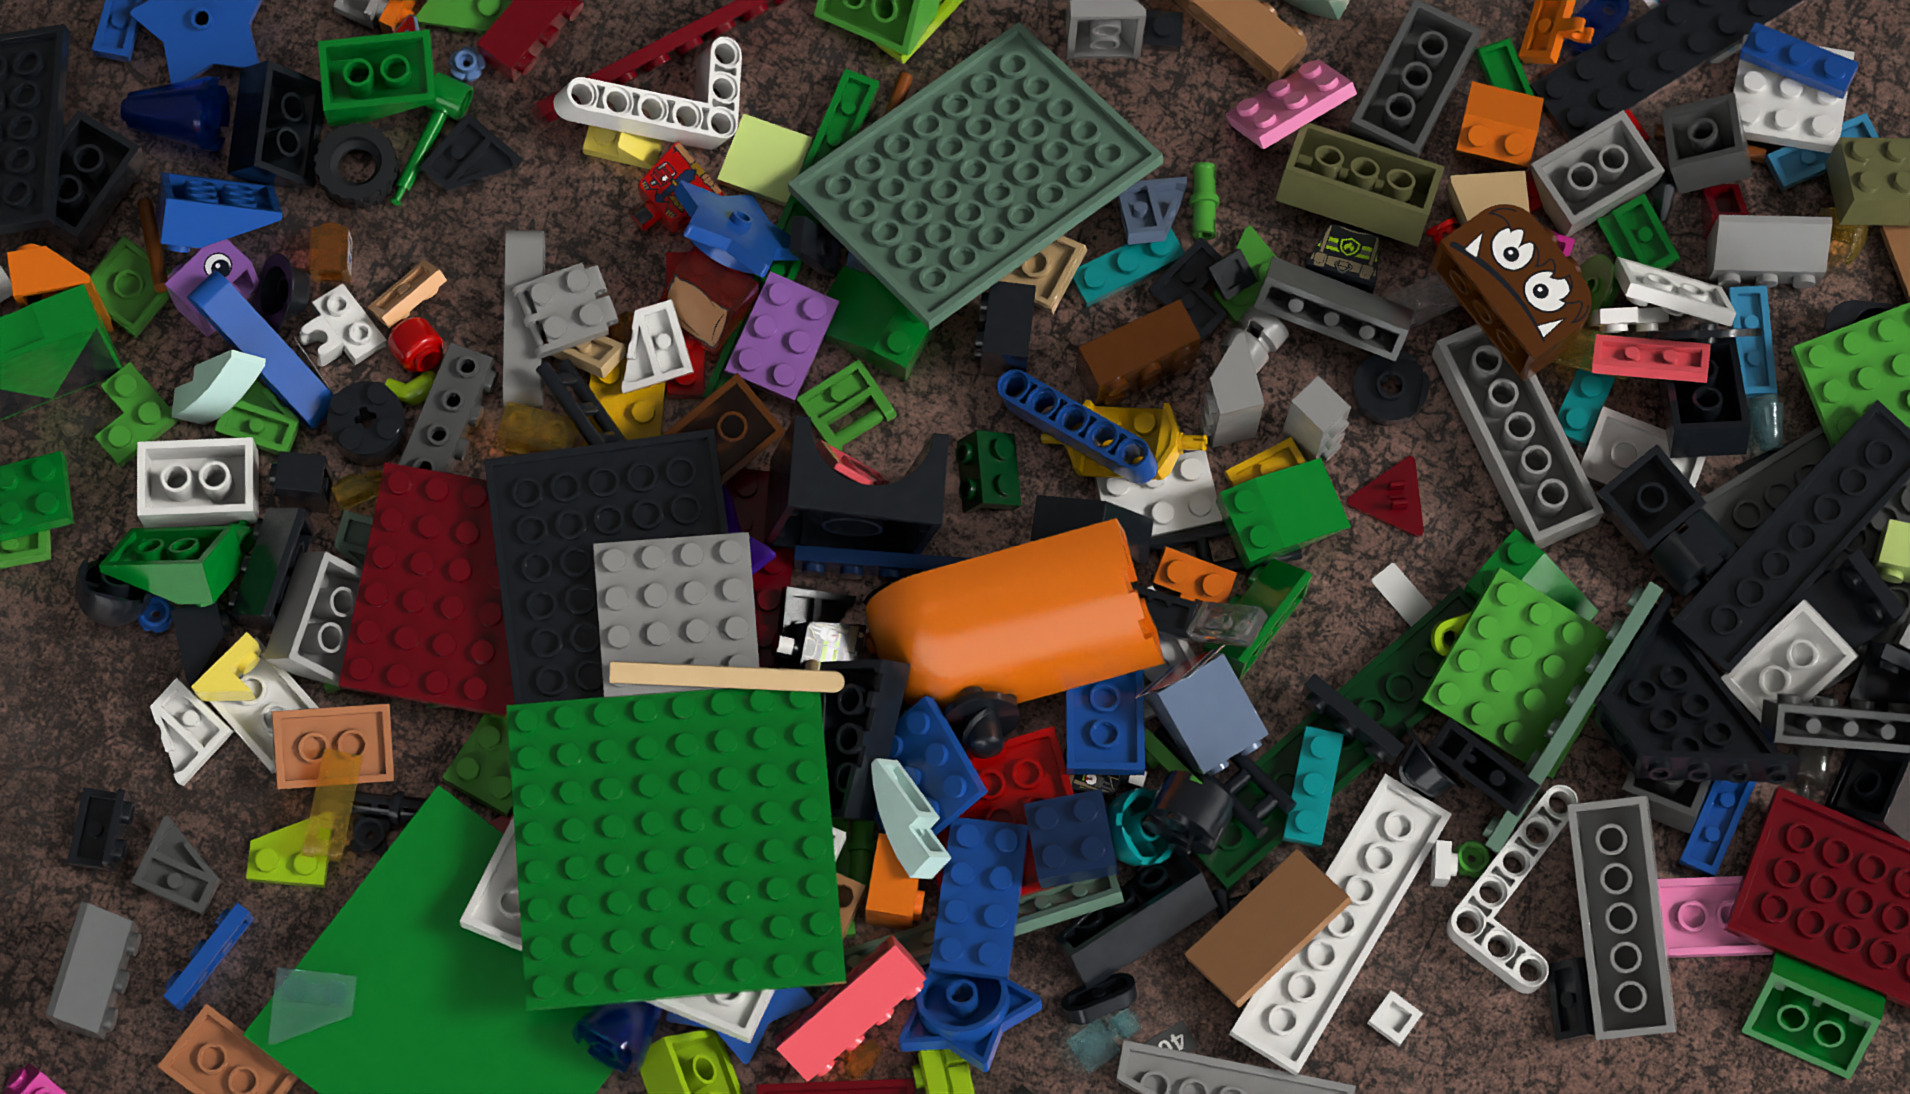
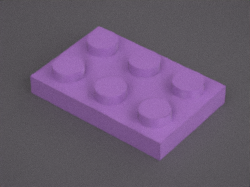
(782, 337)

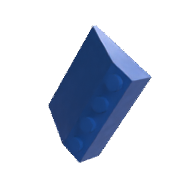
(209, 210)

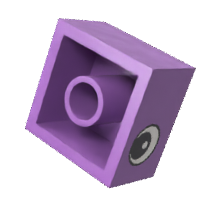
(218, 256)

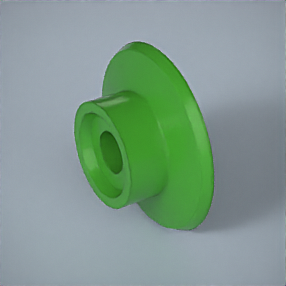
(1600, 278)

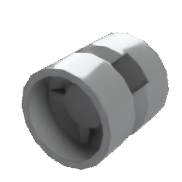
(1263, 334)

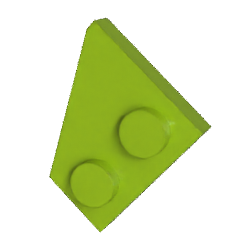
(279, 858)

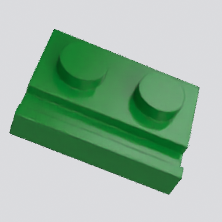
(1638, 234)

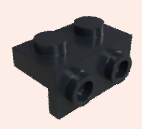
(100, 829)

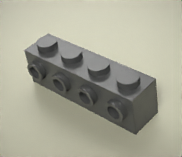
(1334, 308)
(451, 410)
(1837, 725)

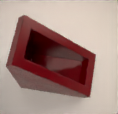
(1720, 200)

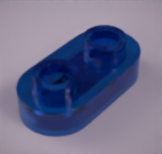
(1602, 23)

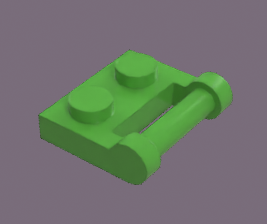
(839, 397)

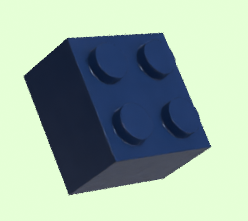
(1071, 838)

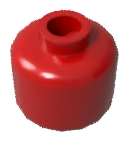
(415, 344)

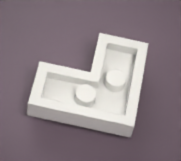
(1617, 319)

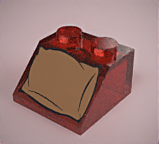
(709, 298)

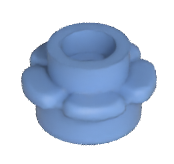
(466, 73)

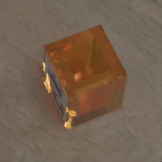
(330, 253)

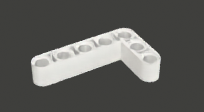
(663, 108)
(1505, 884)

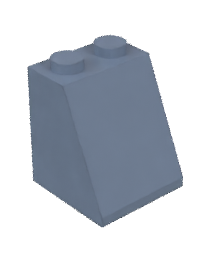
(1209, 716)

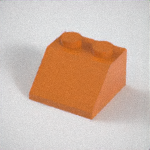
(1499, 126)
(892, 894)

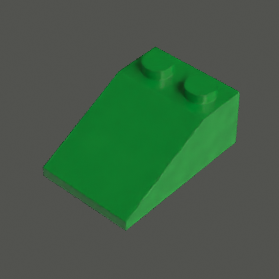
(375, 76)
(875, 324)
(1281, 512)
(177, 562)
(1536, 569)

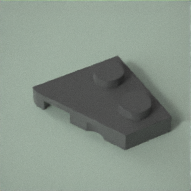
(176, 870)

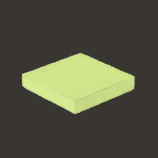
(764, 159)

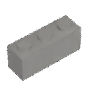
(1317, 420)

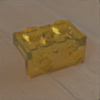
(534, 430)

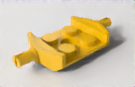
(1155, 426)

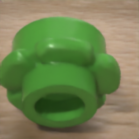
(1481, 856)

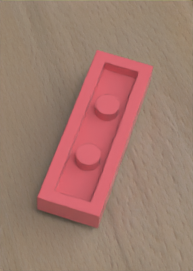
(1651, 358)

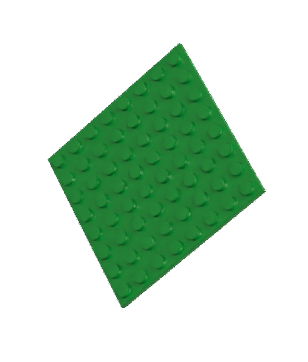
(673, 846)
(430, 997)

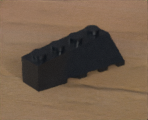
(1154, 908)

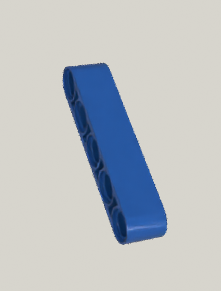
(251, 334)
(1087, 437)

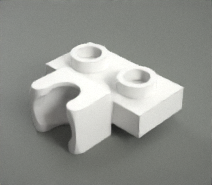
(341, 327)

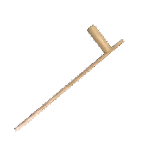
(806, 679)

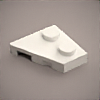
(656, 348)
(188, 729)

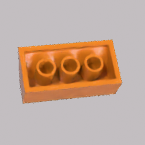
(41, 273)

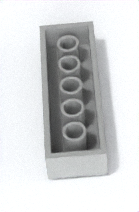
(1517, 439)
(1622, 918)

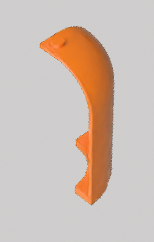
(1018, 619)

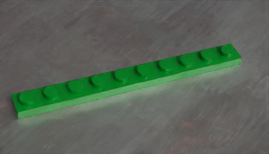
(841, 123)

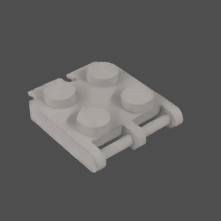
(567, 308)

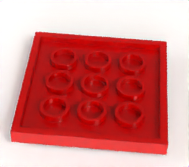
(1022, 773)

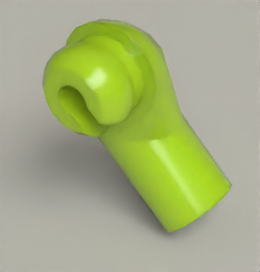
(414, 391)

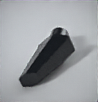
(1663, 196)

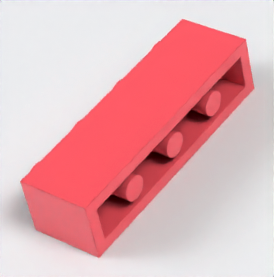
(850, 1009)

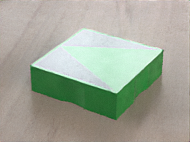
(53, 351)

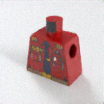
(659, 186)

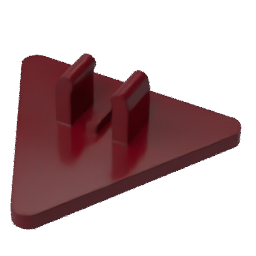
(1393, 498)

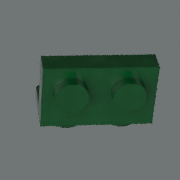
(988, 471)

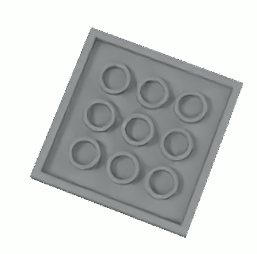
(675, 605)

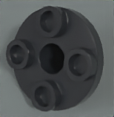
(982, 720)

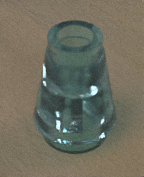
(1767, 421)

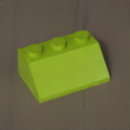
(690, 1065)

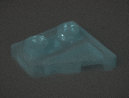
(308, 1001)

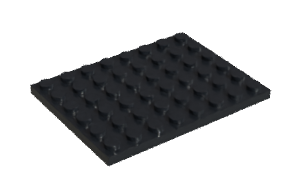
(544, 529)

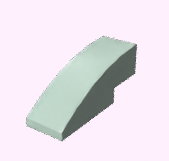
(216, 386)
(907, 820)

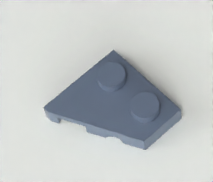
(1150, 208)

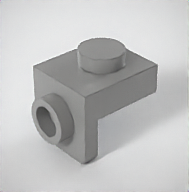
(362, 11)

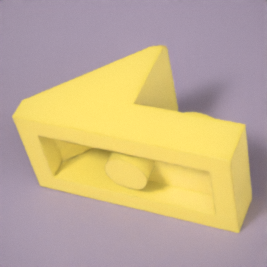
(622, 147)
(222, 679)

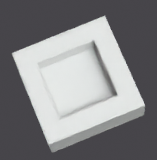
(1443, 863)
(1395, 1018)

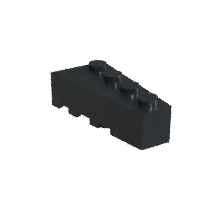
(859, 729)

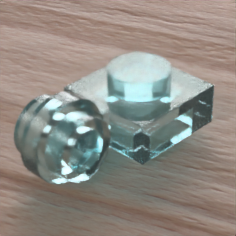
(1095, 1044)

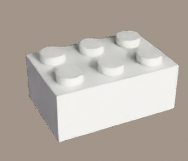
(197, 482)

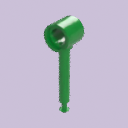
(451, 102)

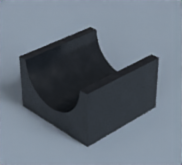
(823, 509)

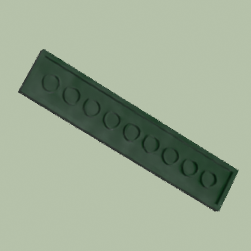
(1384, 691)

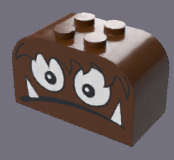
(1516, 285)

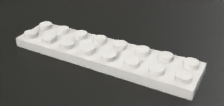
(1375, 871)

